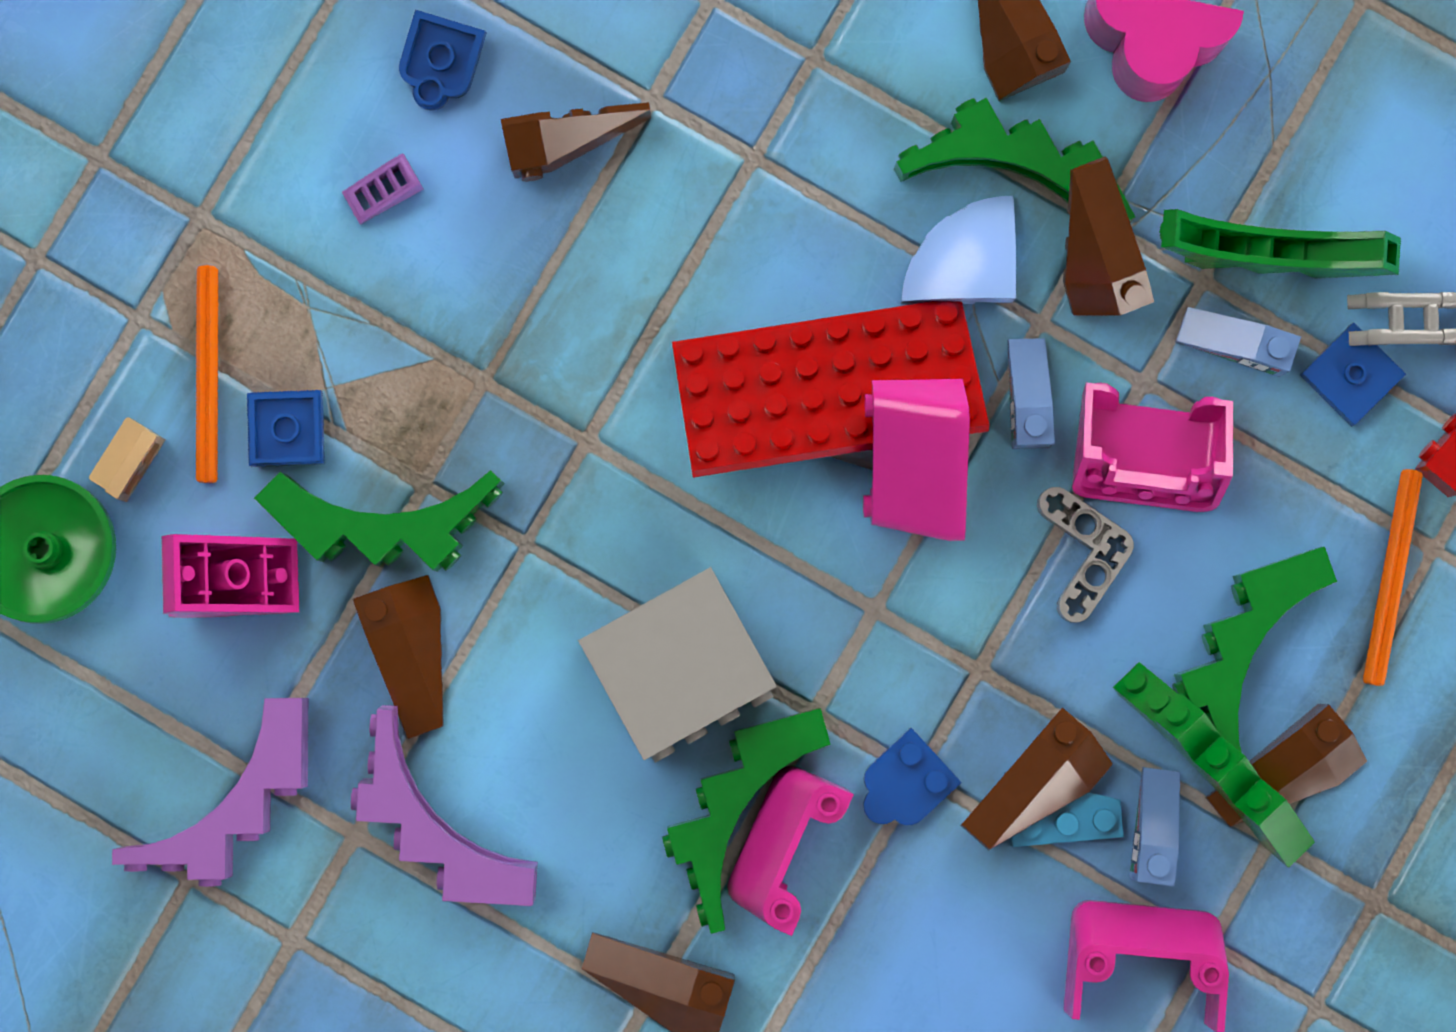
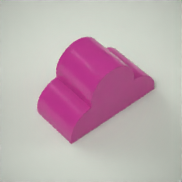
(1158, 40)
(228, 576)

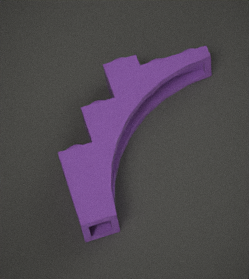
(392, 797)
(207, 847)

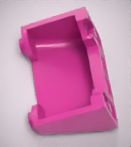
(1153, 452)
(919, 457)
(774, 839)

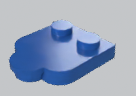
(439, 59)
(906, 782)

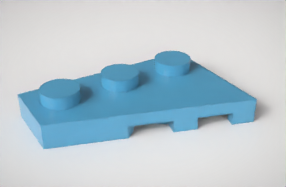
(1081, 820)

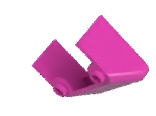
(1113, 928)

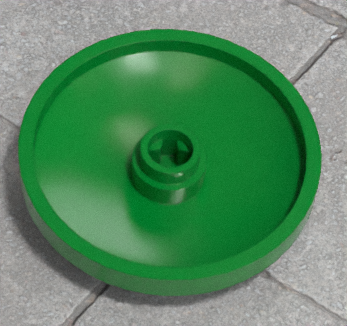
(52, 548)

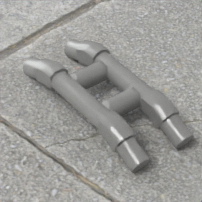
(1395, 303)

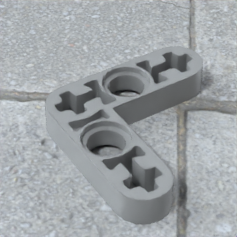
(1095, 542)

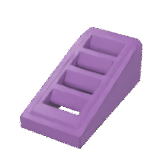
(400, 194)

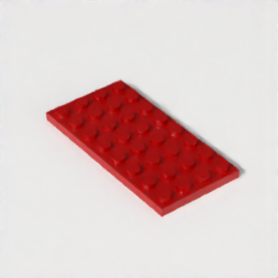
(804, 384)

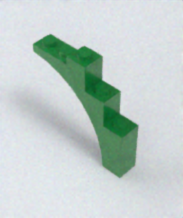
(983, 142)
(1272, 250)
(427, 531)
(1234, 639)
(1219, 762)
(704, 840)

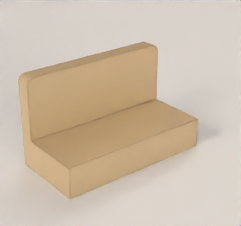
(126, 459)

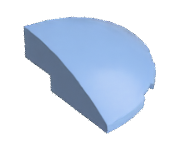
(967, 257)

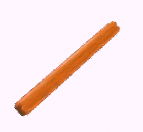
(207, 374)
(1392, 577)

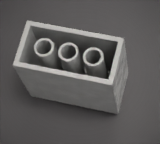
(678, 665)

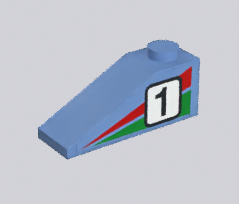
(1239, 341)
(1030, 394)
(1156, 828)

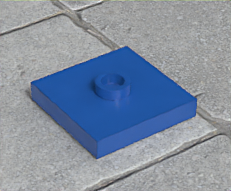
(1352, 376)
(285, 428)

